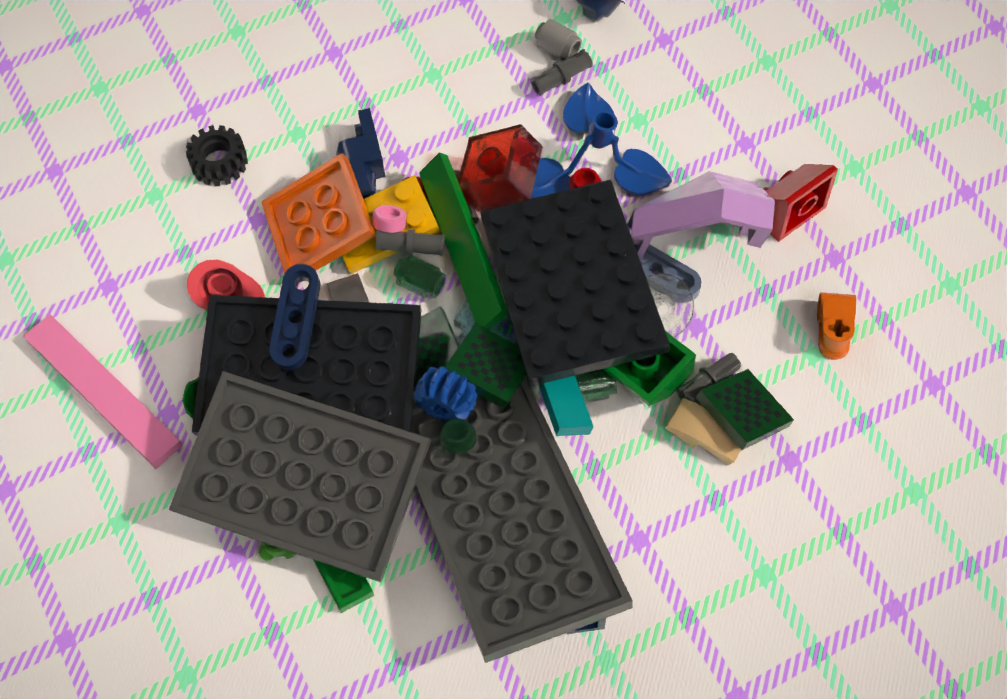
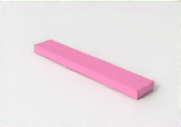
(103, 391)

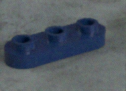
(290, 303)

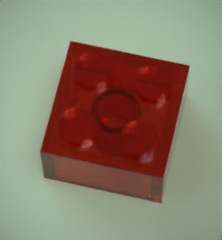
(499, 167)

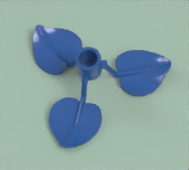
(590, 113)

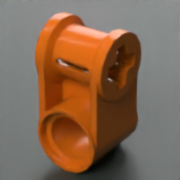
(835, 324)

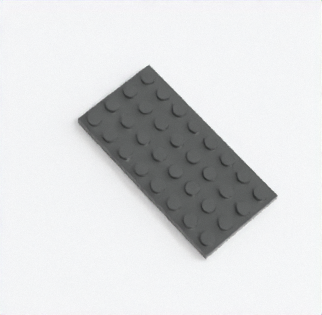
(516, 529)

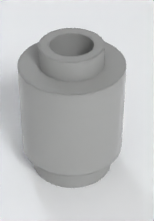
(557, 39)

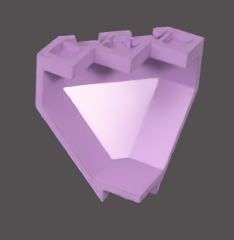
(704, 202)

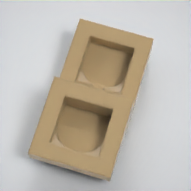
(697, 427)

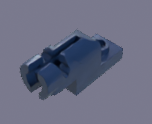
(364, 154)

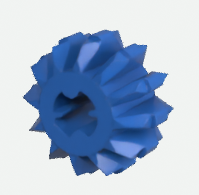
(445, 394)

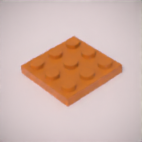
(319, 216)

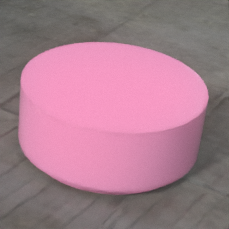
(389, 218)

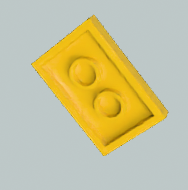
(410, 198)

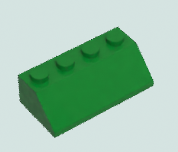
(656, 376)

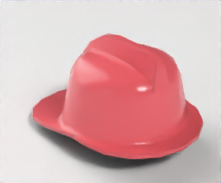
(220, 278)

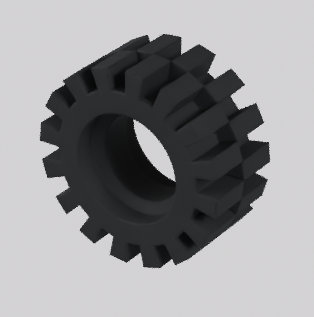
(214, 141)

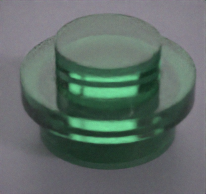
(458, 436)

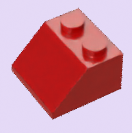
(800, 196)

